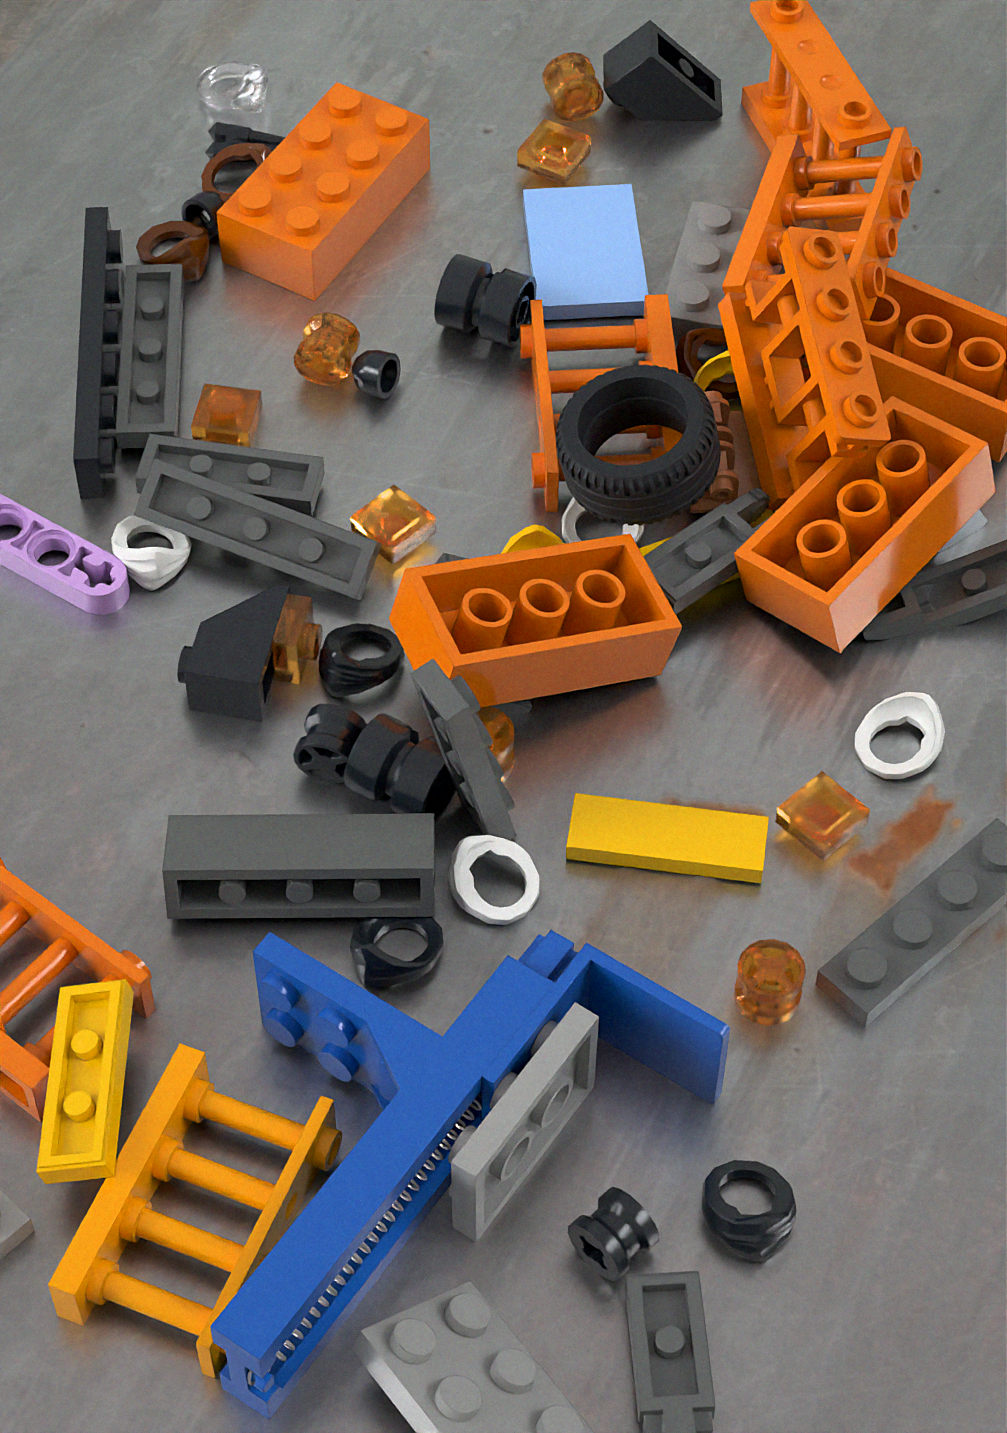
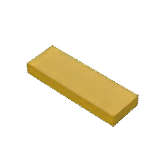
(667, 838)
(85, 1082)

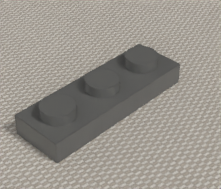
(269, 474)

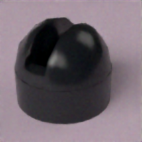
(196, 206)
(377, 373)

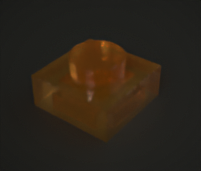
(554, 151)
(227, 415)
(395, 522)
(295, 639)
(822, 816)

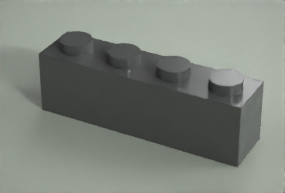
(299, 866)

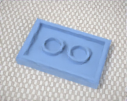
(585, 251)

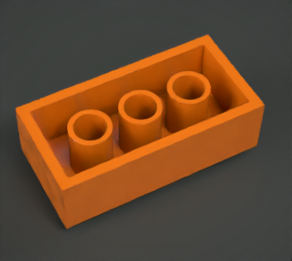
(324, 191)
(941, 357)
(866, 526)
(538, 619)

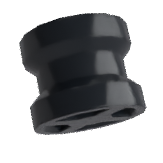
(328, 741)
(613, 1233)

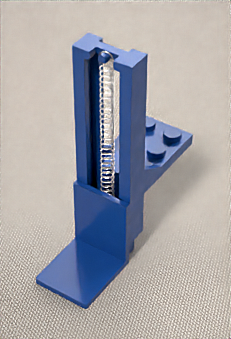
(427, 1097)

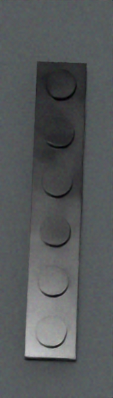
(96, 363)

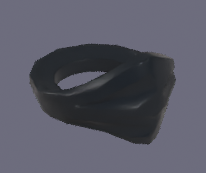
(349, 676)
(382, 970)
(745, 1234)

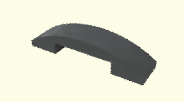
(946, 596)

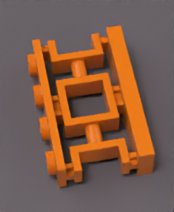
(768, 330)

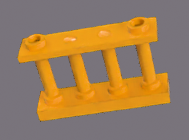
(157, 1153)

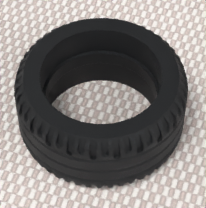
(631, 399)

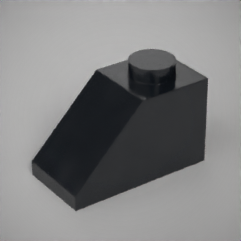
(660, 79)
(233, 659)

